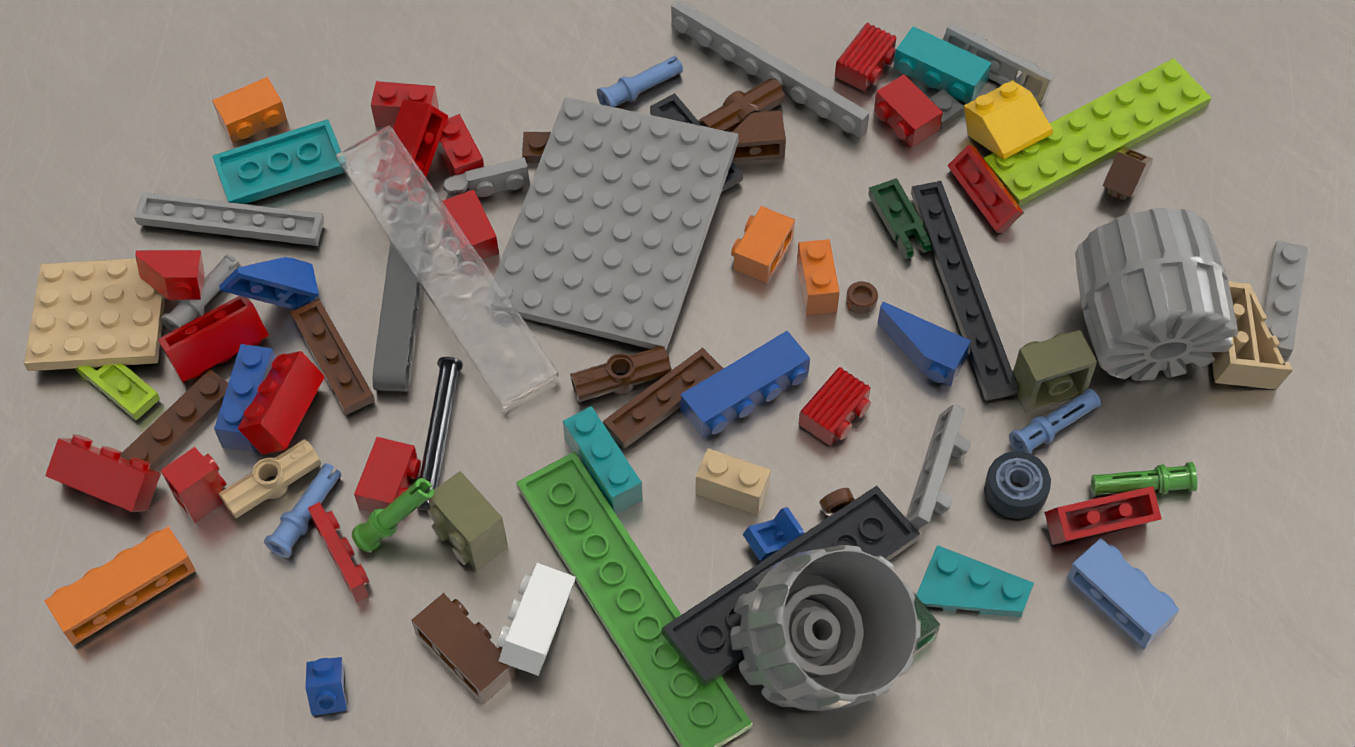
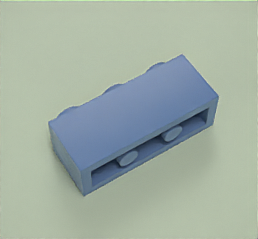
(1123, 592)

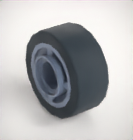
(1012, 500)

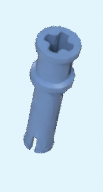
(629, 88)
(1046, 427)
(296, 521)

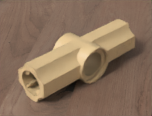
(254, 489)

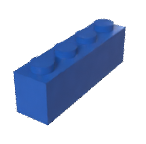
(745, 384)

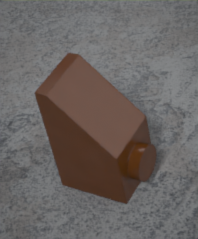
(761, 137)
(1127, 173)

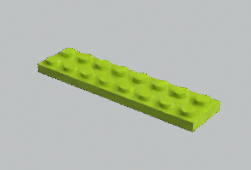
(1101, 130)

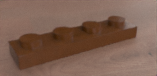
(332, 357)
(659, 399)
(179, 421)

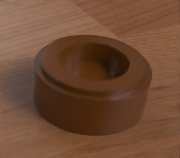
(861, 297)
(836, 500)

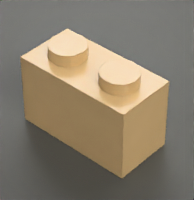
(732, 481)

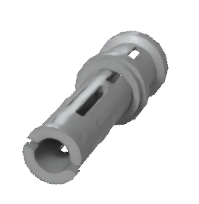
(190, 309)

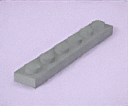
(229, 219)

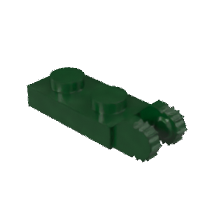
(899, 216)

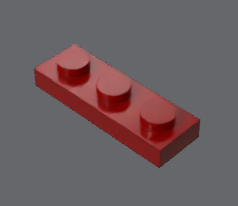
(985, 189)
(340, 551)

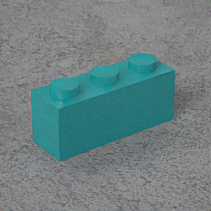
(941, 65)
(603, 459)

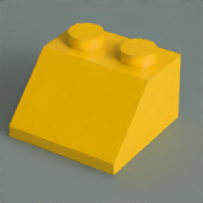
(1006, 120)

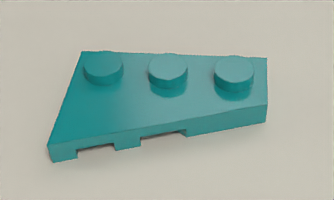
(968, 584)

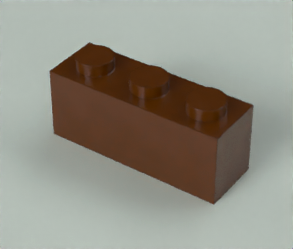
(463, 646)

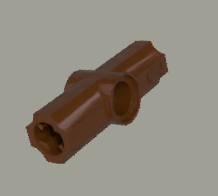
(741, 105)
(603, 378)

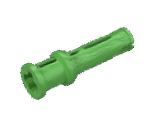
(1161, 478)
(384, 522)

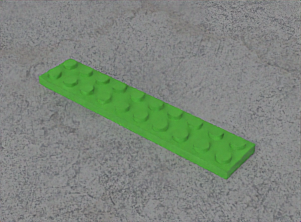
(629, 602)

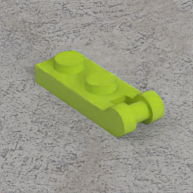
(122, 387)

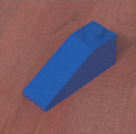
(276, 282)
(928, 346)

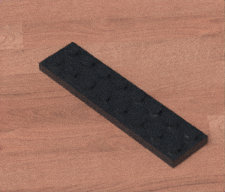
(704, 631)

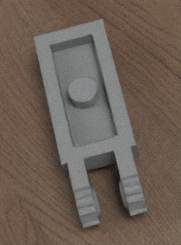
(489, 179)

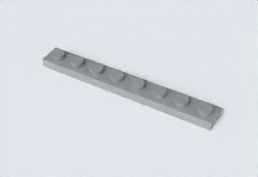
(767, 66)

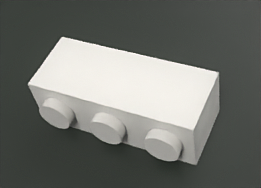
(535, 618)

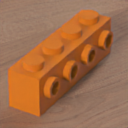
(119, 585)

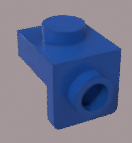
(773, 534)
(325, 686)

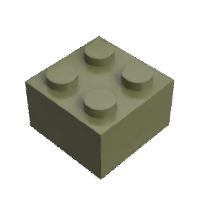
(1053, 370)
(467, 522)

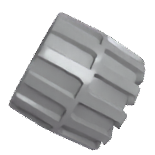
(1154, 294)
(860, 622)

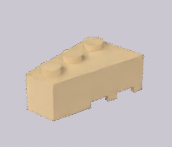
(1254, 353)

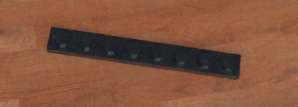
(964, 291)

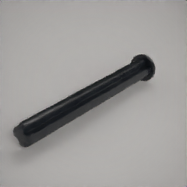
(439, 422)

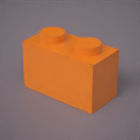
(250, 110)
(763, 244)
(817, 277)

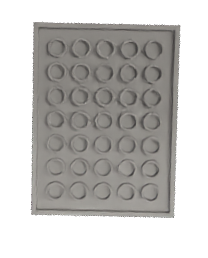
(615, 222)

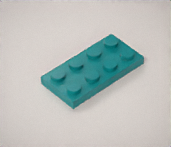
(278, 163)

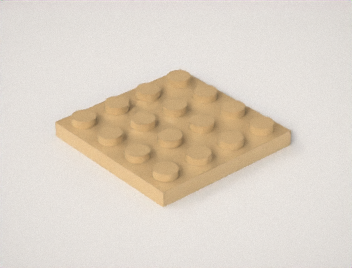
(93, 316)

